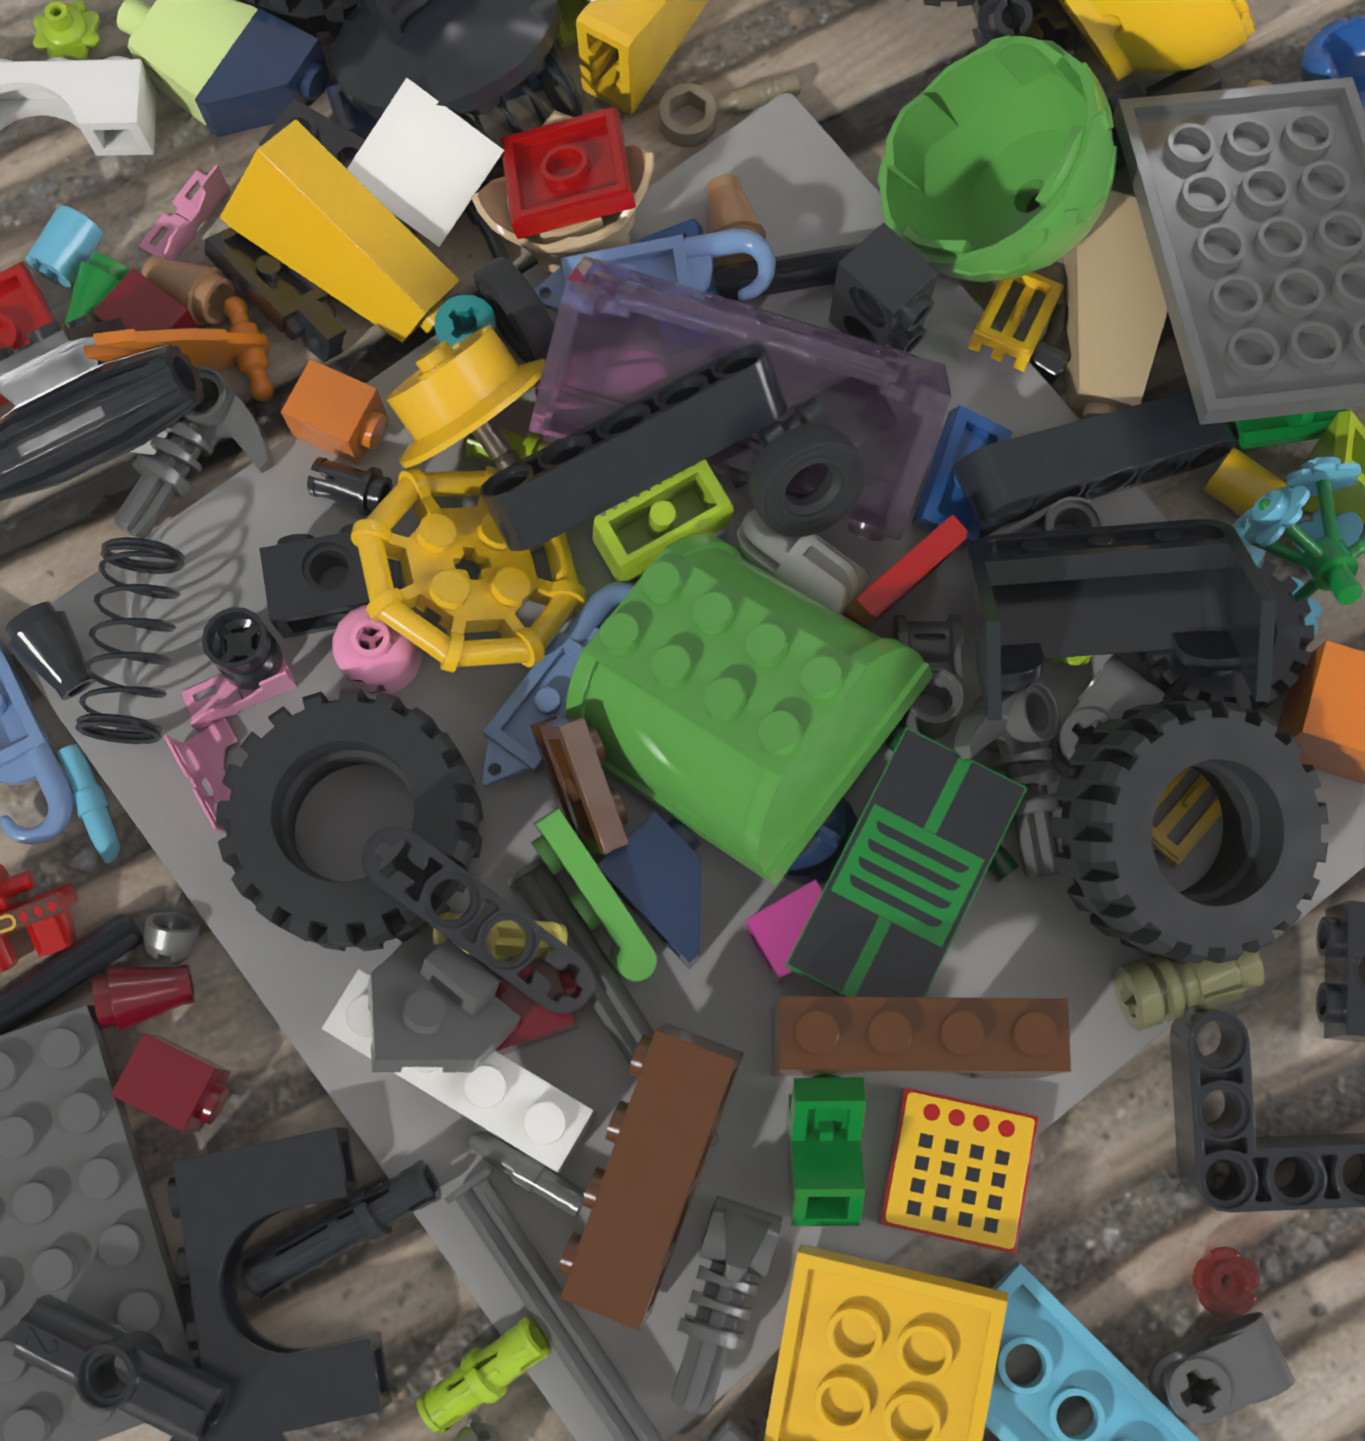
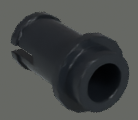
(350, 485)

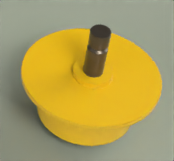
(460, 394)

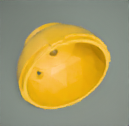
(1160, 33)

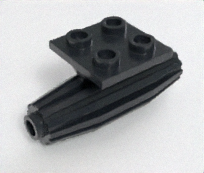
(80, 410)

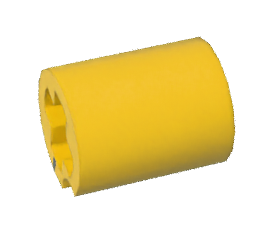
(1241, 482)

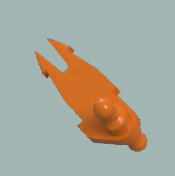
(205, 347)

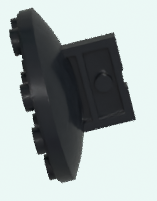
(449, 48)

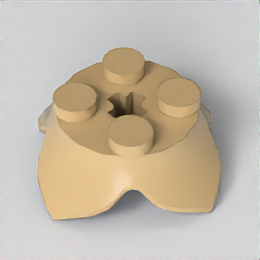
(575, 239)

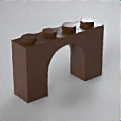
(920, 1035)

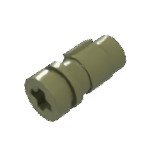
(1166, 986)

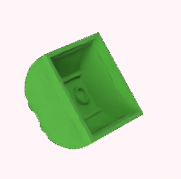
(739, 700)

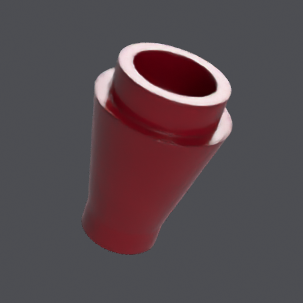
(139, 994)

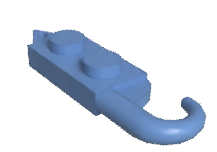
(676, 260)
(544, 691)
(29, 757)

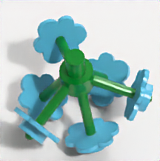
(1326, 543)

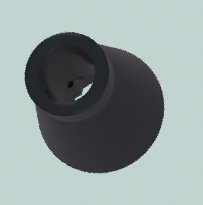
(50, 648)

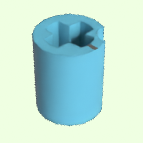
(63, 244)

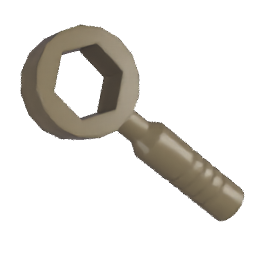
(737, 101)

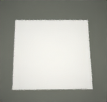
(424, 162)

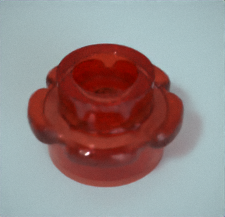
(1208, 1276)

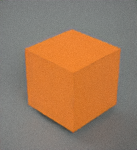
(1328, 711)

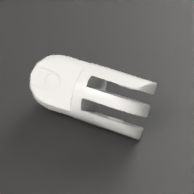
(802, 562)

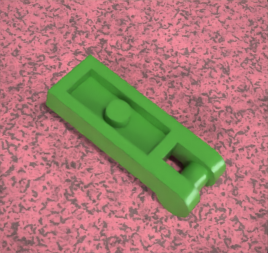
(595, 897)

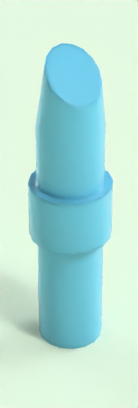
(90, 801)

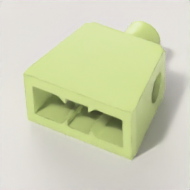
(182, 42)

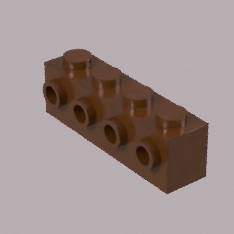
(650, 1174)

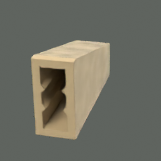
(1111, 312)

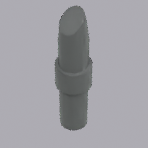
(528, 1172)

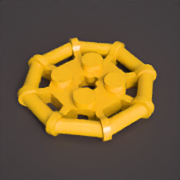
(463, 603)

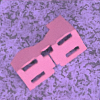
(198, 209)
(228, 700)
(208, 755)

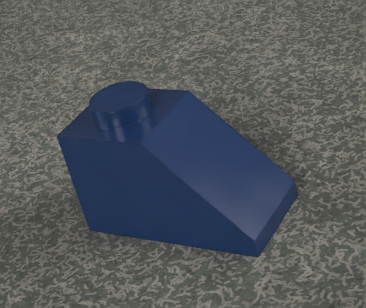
(262, 76)
(661, 882)

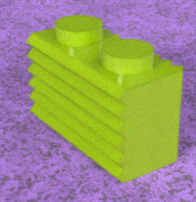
(647, 524)

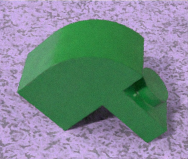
(826, 1150)

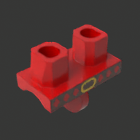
(43, 915)

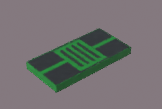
(906, 873)

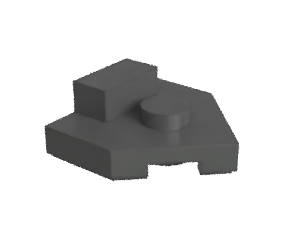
(435, 1010)

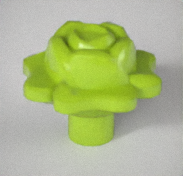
(66, 30)

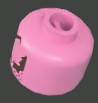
(371, 666)

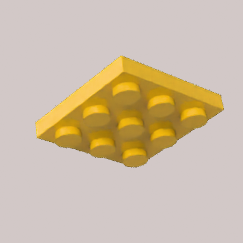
(883, 1353)

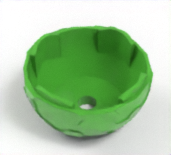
(986, 142)

